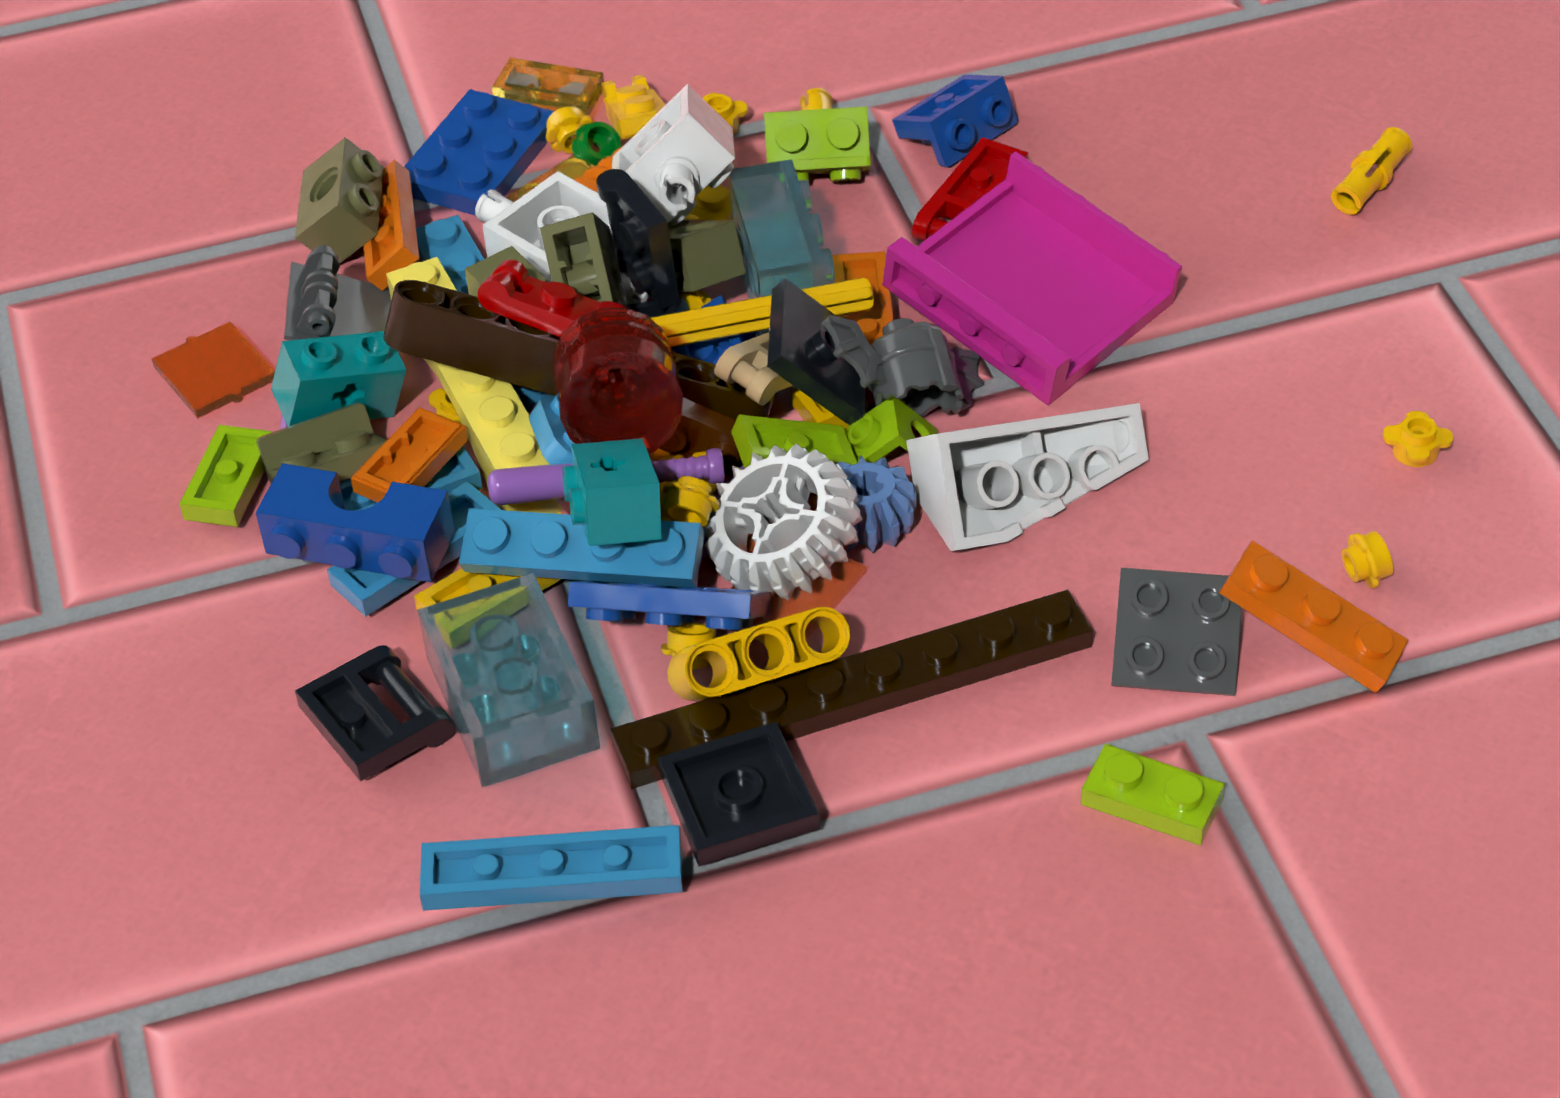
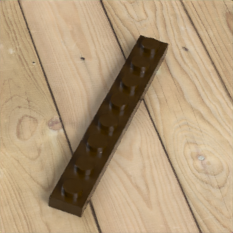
(863, 682)

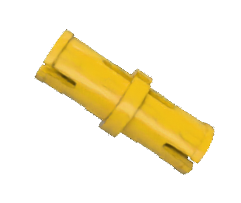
(1357, 187)

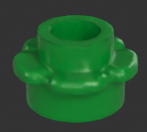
(596, 134)

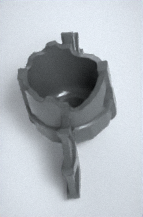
(909, 364)

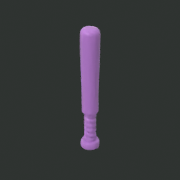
(546, 481)

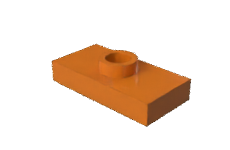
(410, 454)

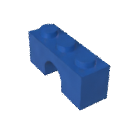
(396, 537)

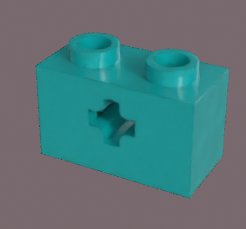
(335, 372)
(613, 492)

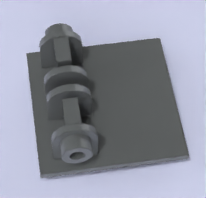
(329, 303)
(1175, 633)

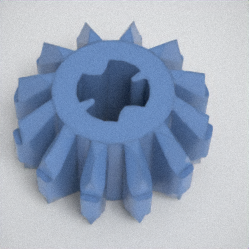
(884, 502)

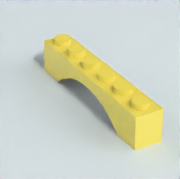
(487, 406)

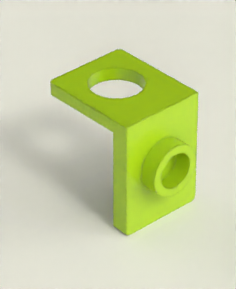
(885, 430)

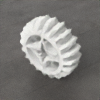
(789, 537)

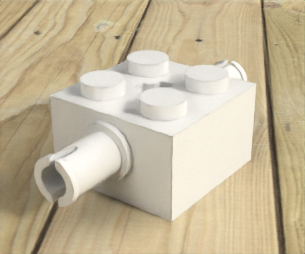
(679, 154)
(548, 203)

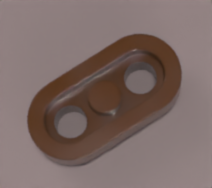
(703, 430)

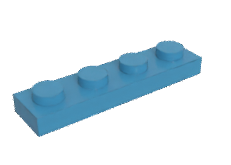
(555, 548)
(550, 867)

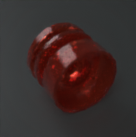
(624, 405)

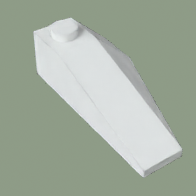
(1005, 477)

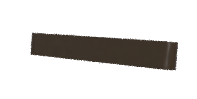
(465, 335)

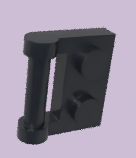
(639, 237)
(358, 721)

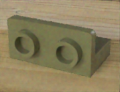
(329, 442)

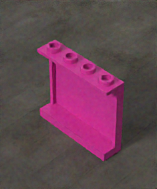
(1035, 280)

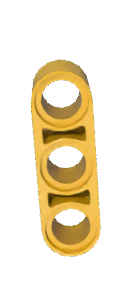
(785, 647)

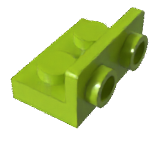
(820, 141)

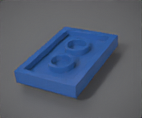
(477, 149)
(670, 604)

